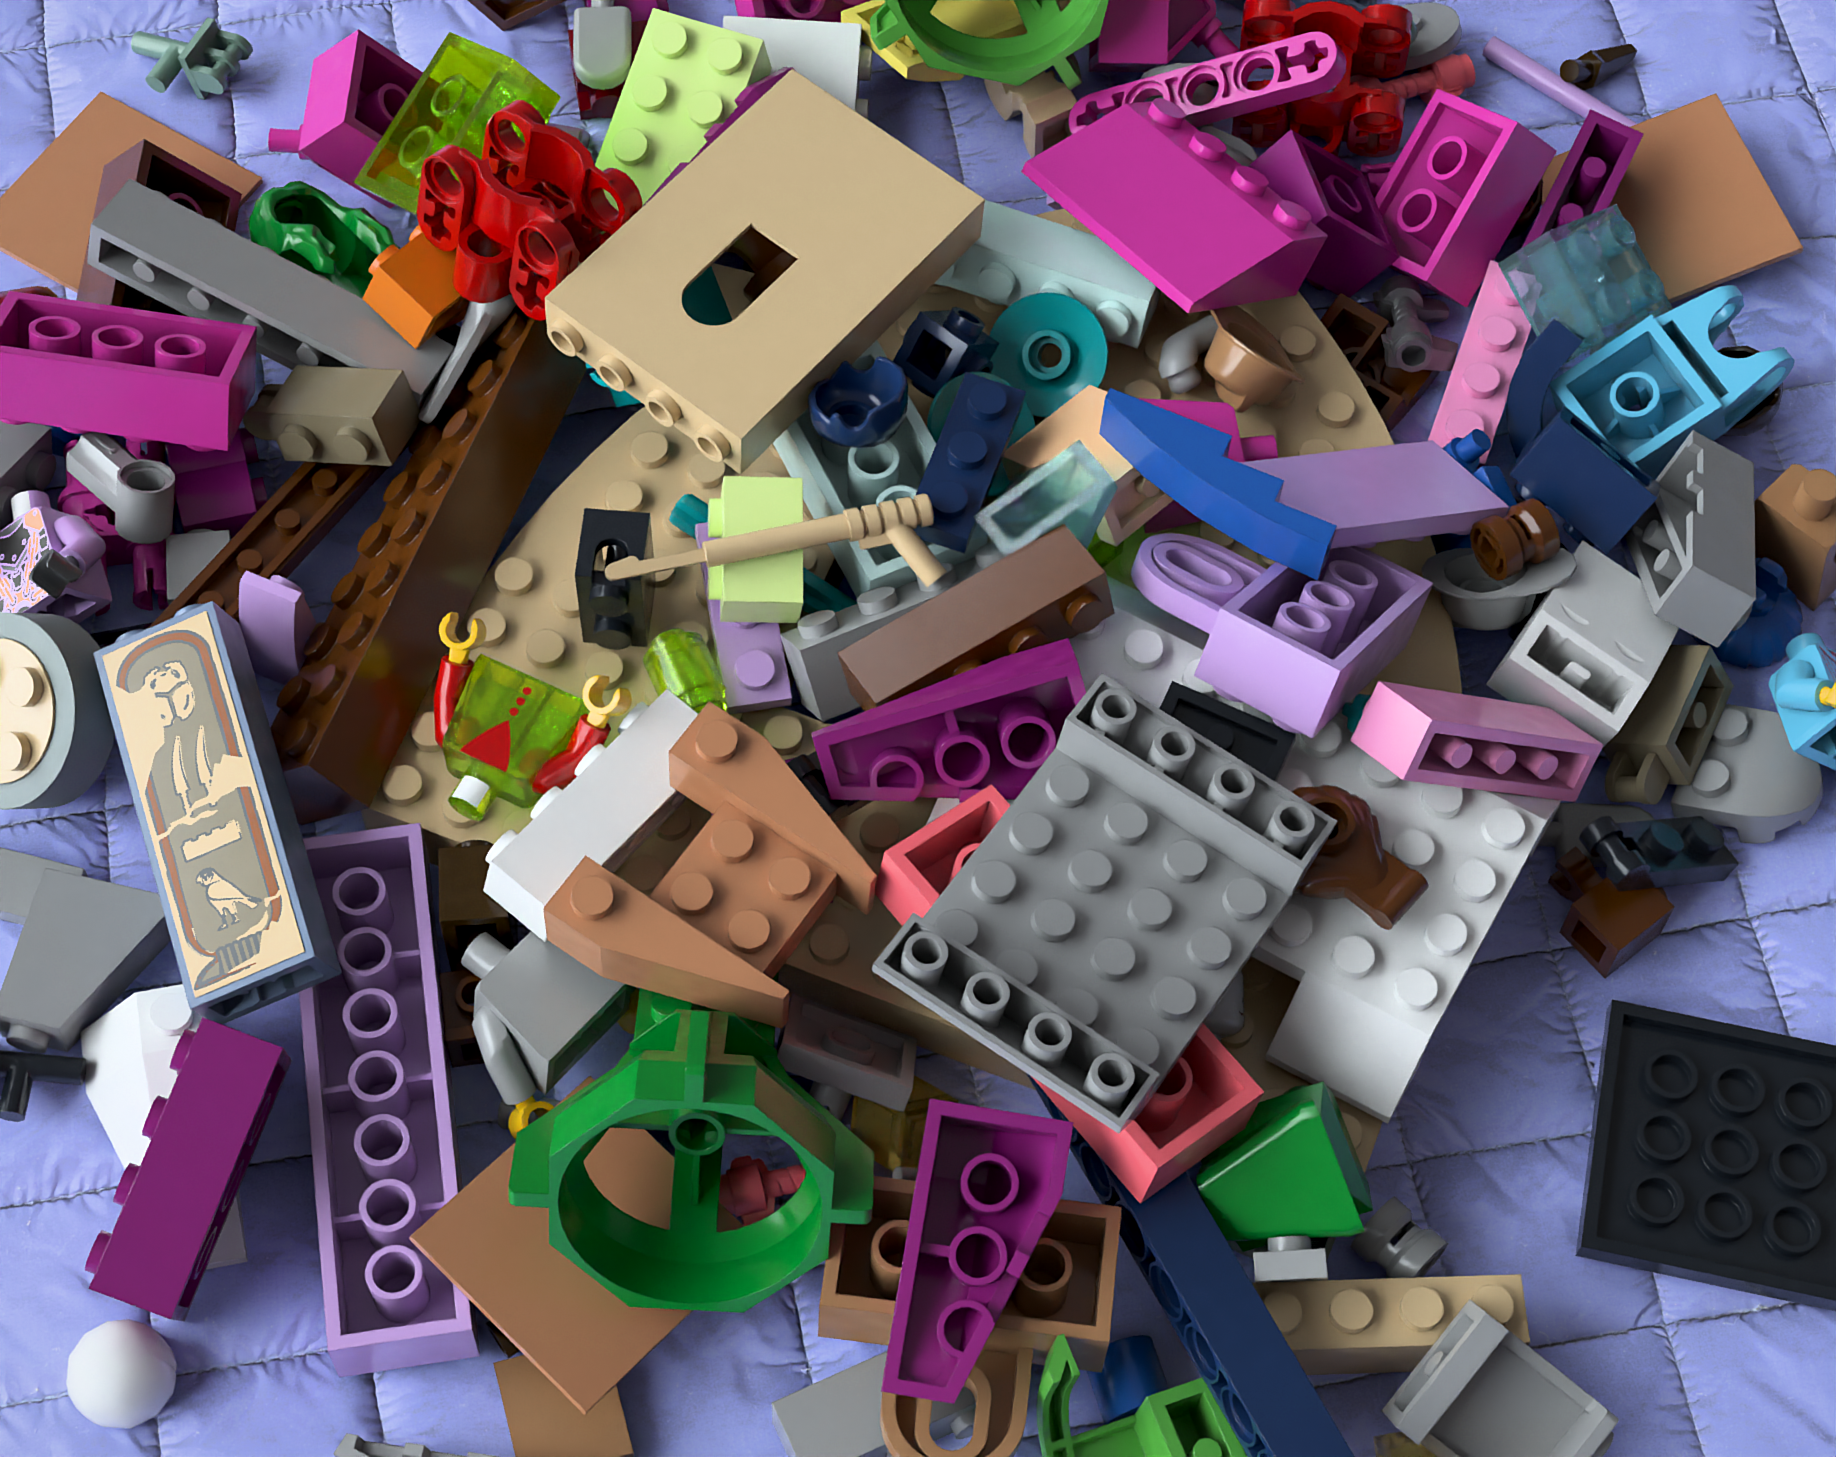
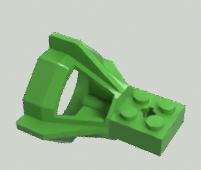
(1049, 39)

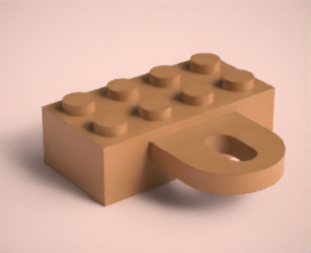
(1060, 1292)

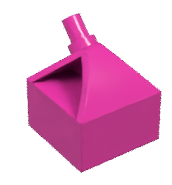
(1152, 32)
(349, 107)

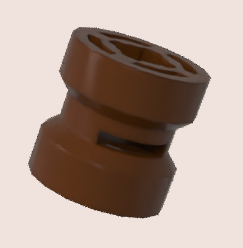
(1519, 537)

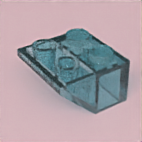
(1588, 279)

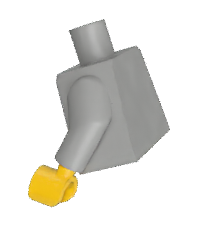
(539, 1016)

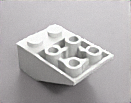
(1587, 648)

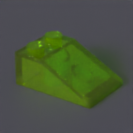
(449, 107)

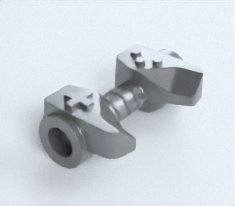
(1408, 338)

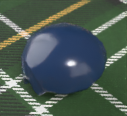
(860, 405)

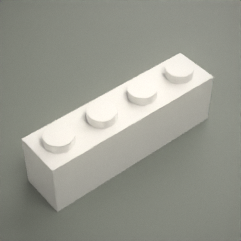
(602, 814)

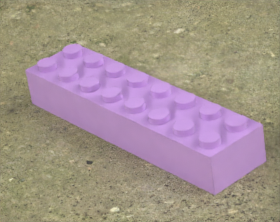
(381, 1107)

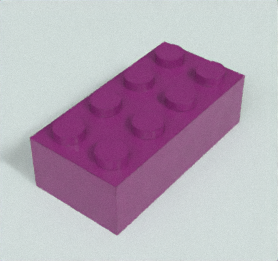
(189, 1171)

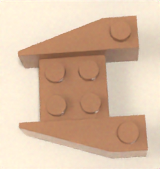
(734, 895)

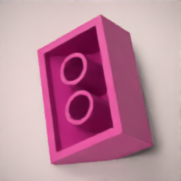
(1458, 193)

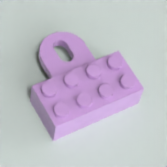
(1280, 635)

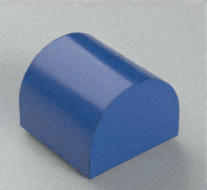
(1127, 1377)

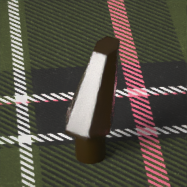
(1596, 65)

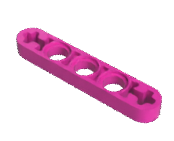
(1232, 76)

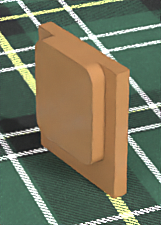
(550, 1425)

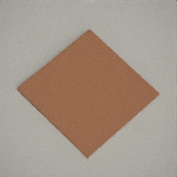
(54, 201)
(1697, 201)
(534, 1293)

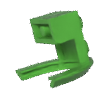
(1167, 1424)

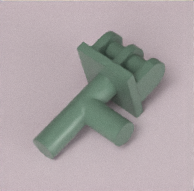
(205, 59)

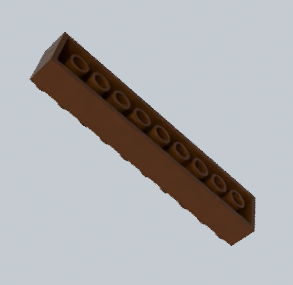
(417, 565)

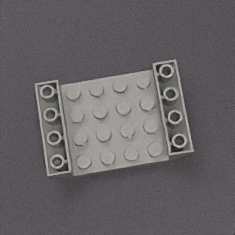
(1110, 904)

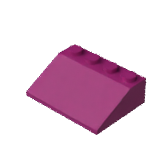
(1180, 208)

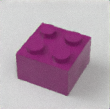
(1338, 205)

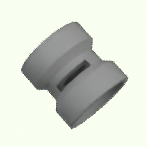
(1413, 1253)

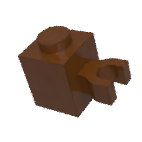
(1606, 922)

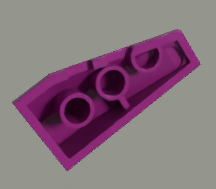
(958, 733)
(973, 1223)

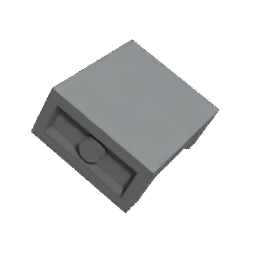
(1496, 1397)

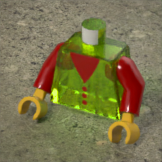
(509, 730)

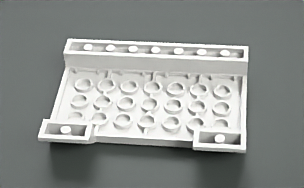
(1363, 990)

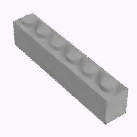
(227, 278)

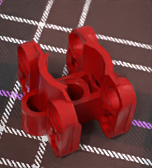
(1373, 45)
(521, 216)

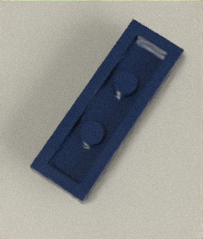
(968, 458)

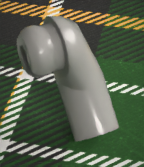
(1181, 353)

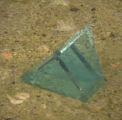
(1065, 491)

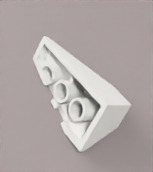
(129, 1067)

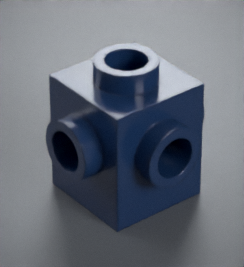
(944, 347)

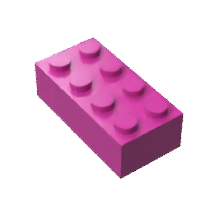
(124, 371)

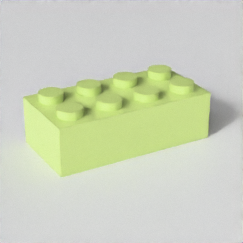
(674, 94)

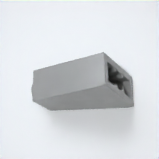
(76, 957)

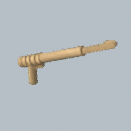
(870, 526)

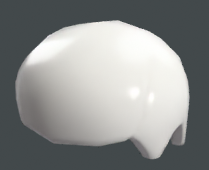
(121, 1374)

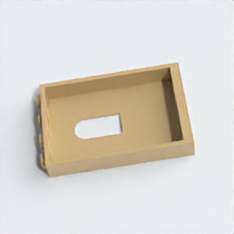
(826, 187)

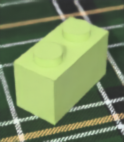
(762, 587)

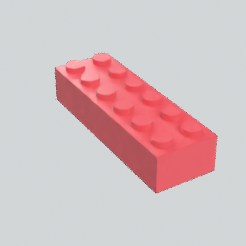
(1199, 1101)

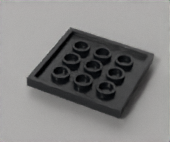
(1713, 1155)

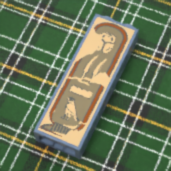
(215, 814)

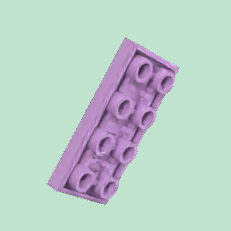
(1384, 492)

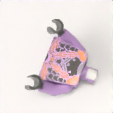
(50, 562)

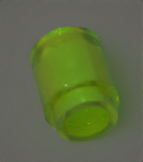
(685, 668)

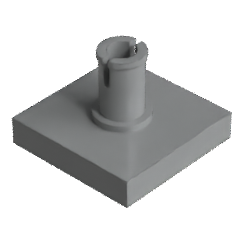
(846, 1056)

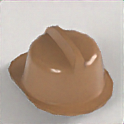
(1247, 361)

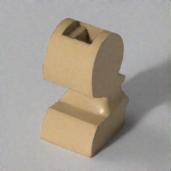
(1043, 105)

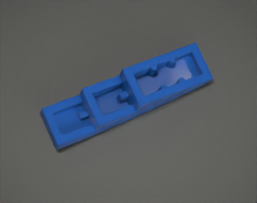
(1194, 470)

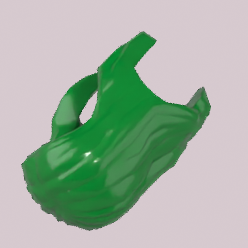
(319, 234)

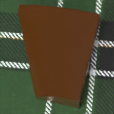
(1360, 340)

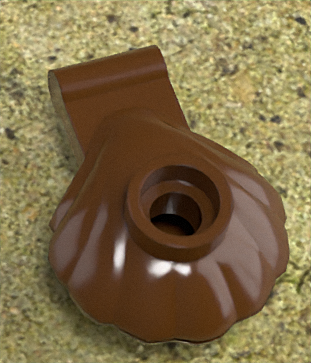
(1355, 863)

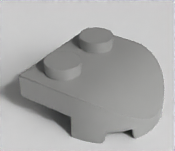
(1751, 778)

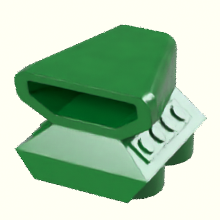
(1287, 1173)

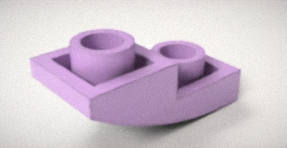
(274, 625)

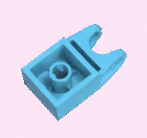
(1674, 378)

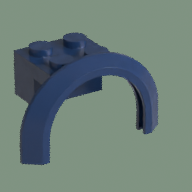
(1568, 460)

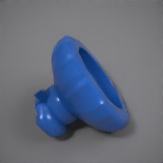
(1770, 626)

